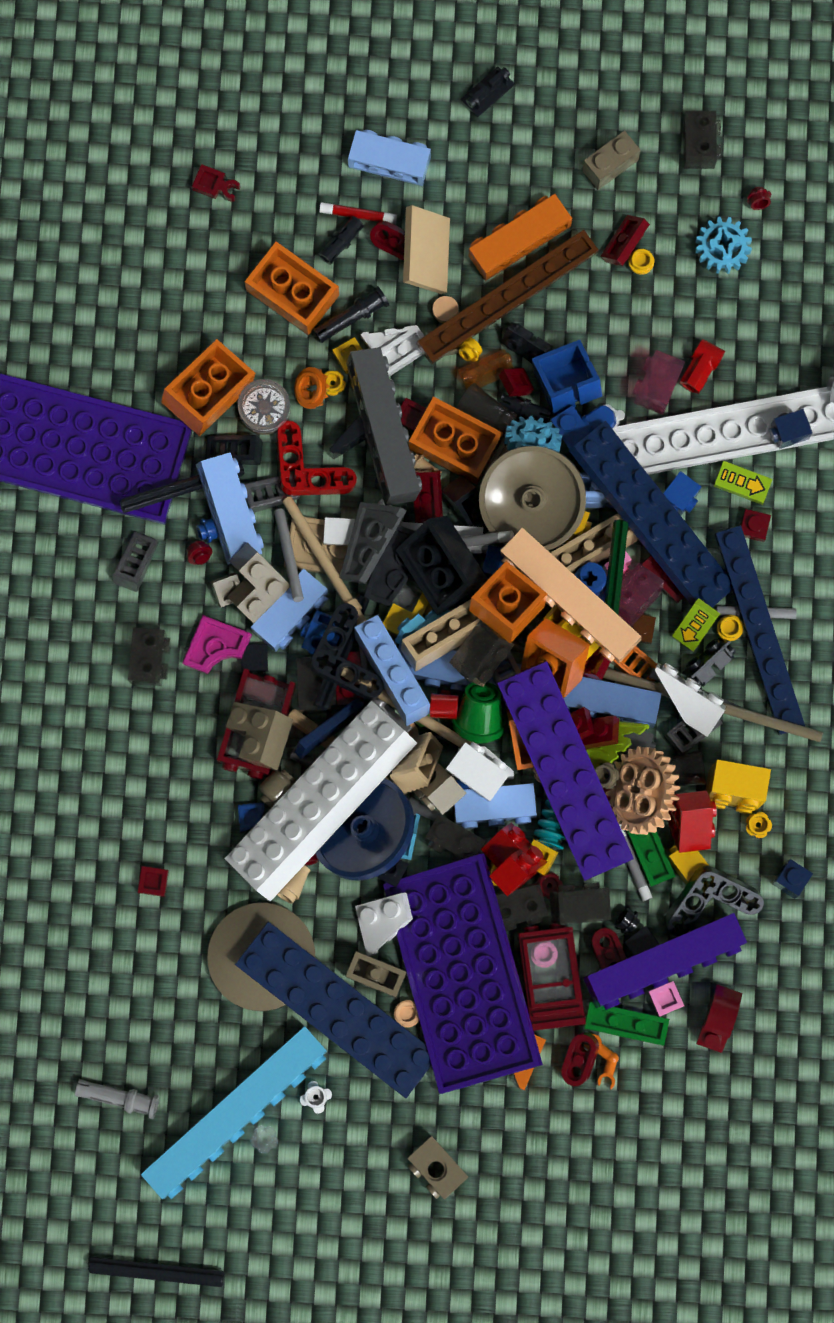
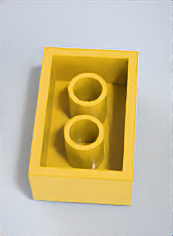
(737, 786)

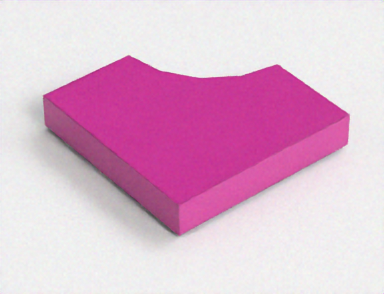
(214, 643)

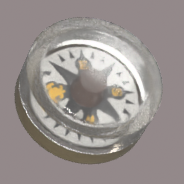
(264, 406)

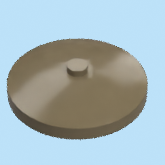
(535, 492)
(233, 938)

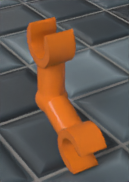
(611, 1061)

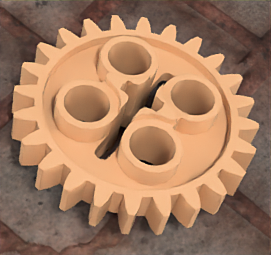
(643, 790)

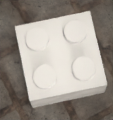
(477, 771)

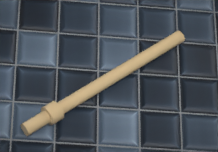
(322, 557)
(426, 721)

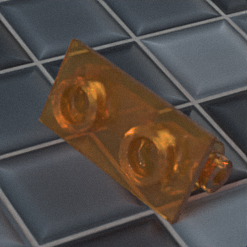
(486, 370)

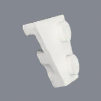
(396, 345)
(382, 920)

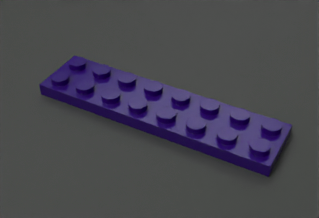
(565, 770)

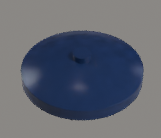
(371, 836)

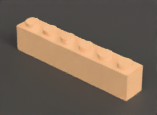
(571, 596)

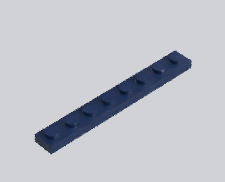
(758, 626)

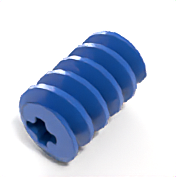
(594, 578)

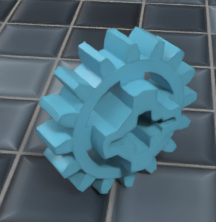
(734, 242)
(532, 432)

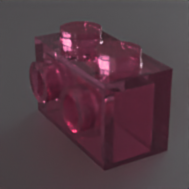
(659, 382)
(638, 593)

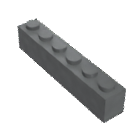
(383, 426)

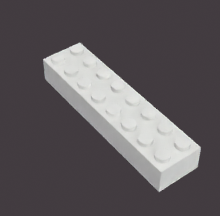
(320, 801)

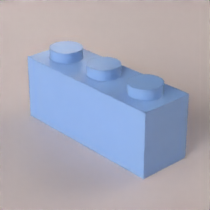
(389, 157)
(286, 615)
(508, 804)

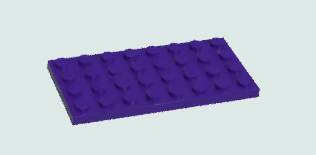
(87, 447)
(464, 976)

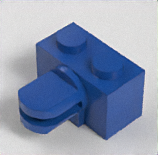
(575, 428)

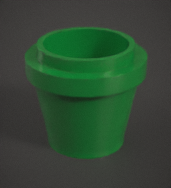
(480, 714)

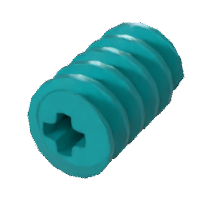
(551, 829)

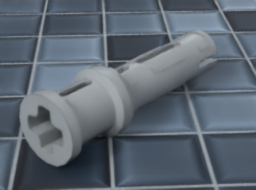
(130, 1101)

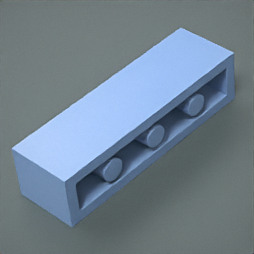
(228, 504)
(392, 669)

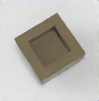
(223, 587)

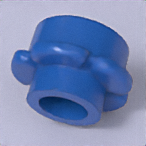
(207, 530)

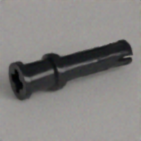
(361, 309)

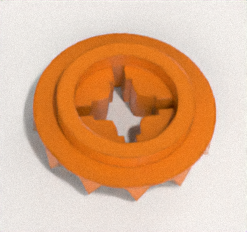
(307, 378)

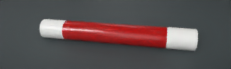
(357, 212)

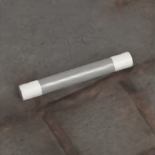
(489, 538)
(637, 872)

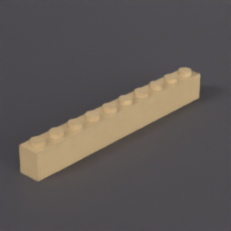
(455, 626)

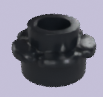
(627, 921)

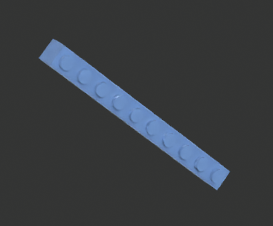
(598, 696)

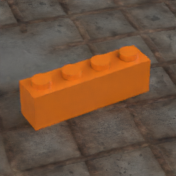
(519, 237)

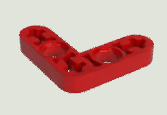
(304, 475)

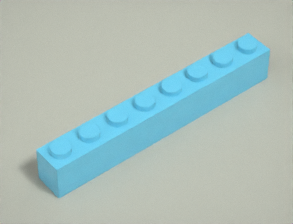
(234, 1113)

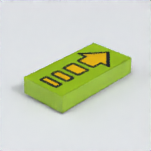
(743, 482)
(696, 624)

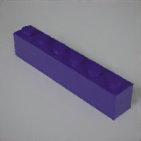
(665, 960)

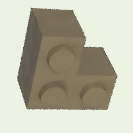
(261, 583)
(264, 733)

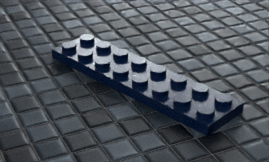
(651, 516)
(336, 1009)

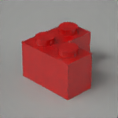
(693, 821)
(514, 858)

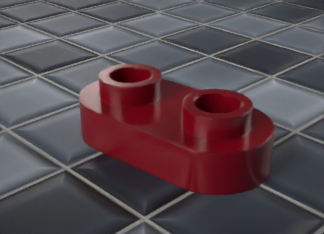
(391, 244)
(606, 955)
(581, 1058)

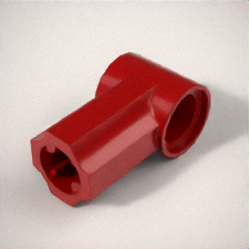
(704, 361)
(444, 705)

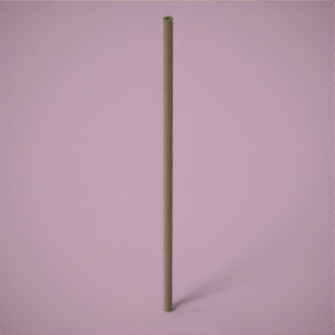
(729, 710)

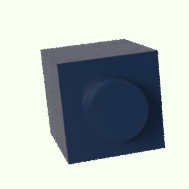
(790, 429)
(792, 878)

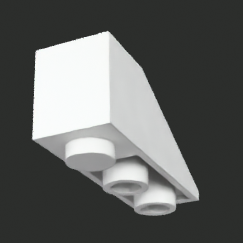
(693, 704)

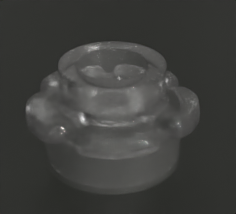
(259, 1133)

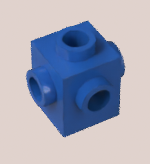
(313, 632)

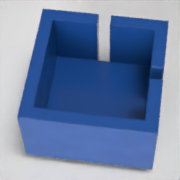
(567, 377)

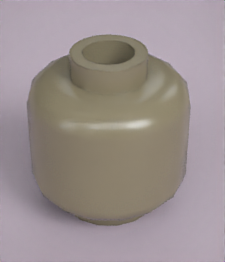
(275, 786)

